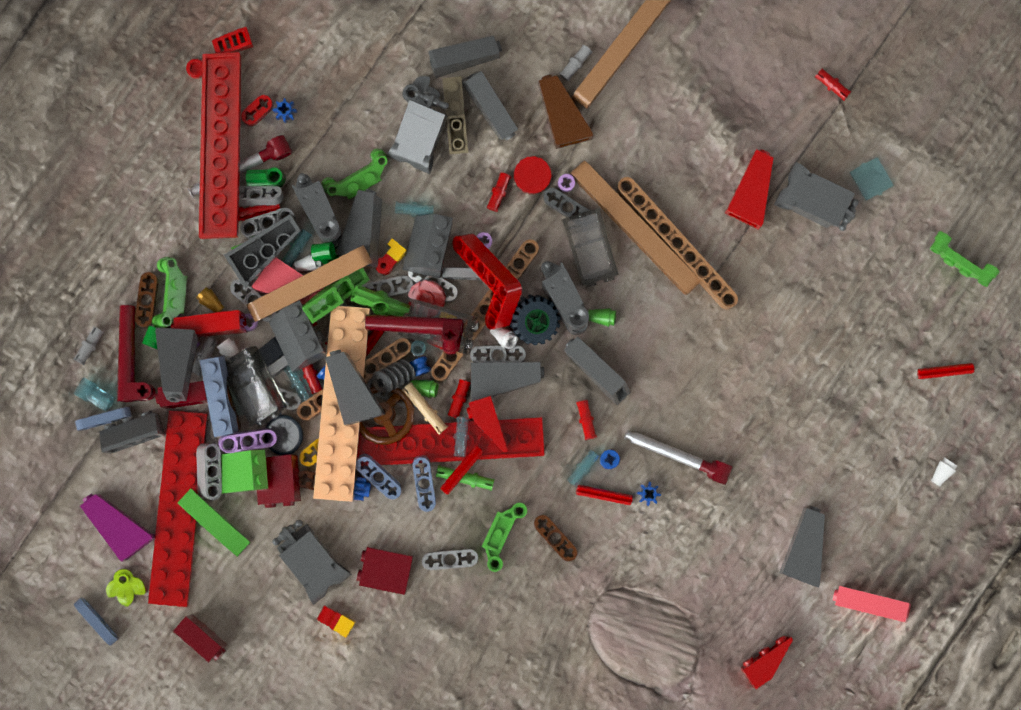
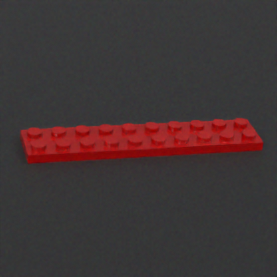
(220, 146)
(521, 437)
(175, 526)

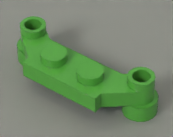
(359, 180)
(966, 267)
(174, 292)
(499, 532)

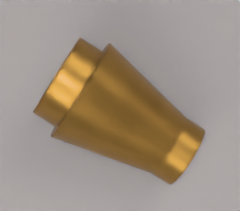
(209, 300)

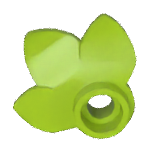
(125, 590)

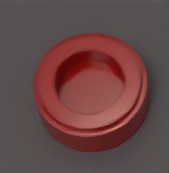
(194, 68)

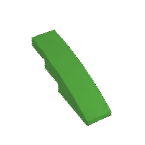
(333, 295)
(214, 522)

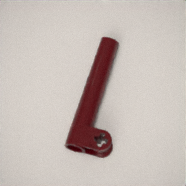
(449, 328)
(128, 389)

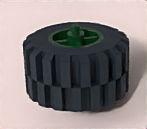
(535, 319)

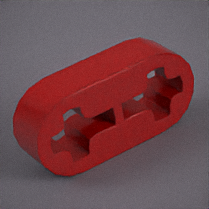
(253, 107)

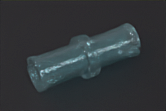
(413, 209)
(296, 247)
(418, 352)
(298, 384)
(461, 437)
(583, 468)

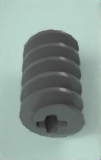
(393, 376)

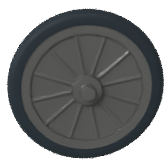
(288, 434)

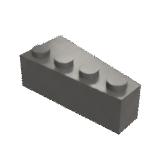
(259, 251)

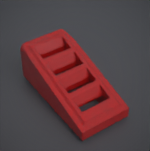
(230, 36)

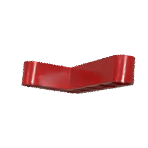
(495, 275)

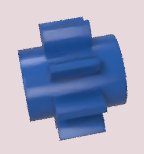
(280, 107)
(361, 489)
(643, 493)

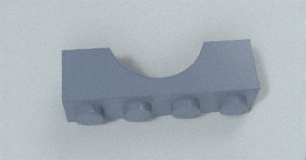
(215, 382)

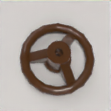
(387, 419)

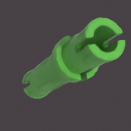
(470, 479)

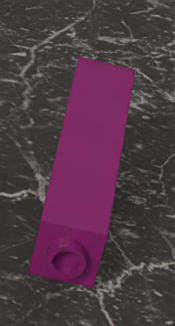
(116, 527)

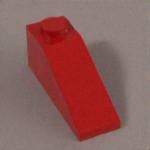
(486, 419)

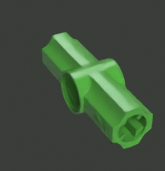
(379, 302)

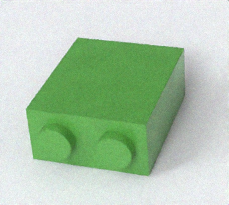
(243, 471)

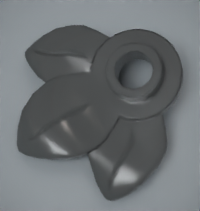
(420, 84)

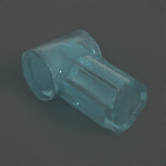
(90, 392)

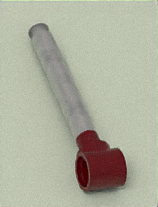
(276, 148)
(715, 471)

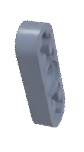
(103, 418)
(378, 484)
(431, 496)
(96, 621)

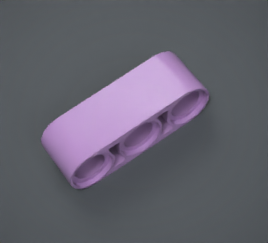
(256, 443)

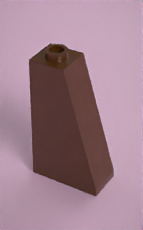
(562, 114)

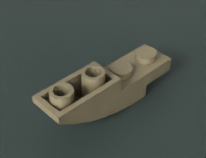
(456, 115)

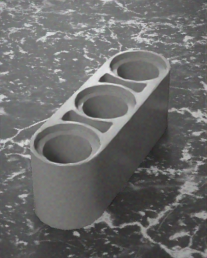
(259, 221)
(214, 479)

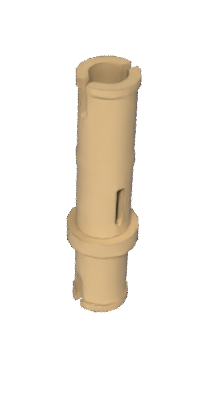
(427, 411)

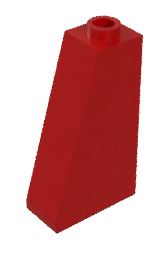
(752, 191)
(212, 323)

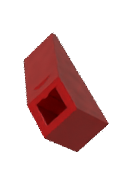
(764, 666)

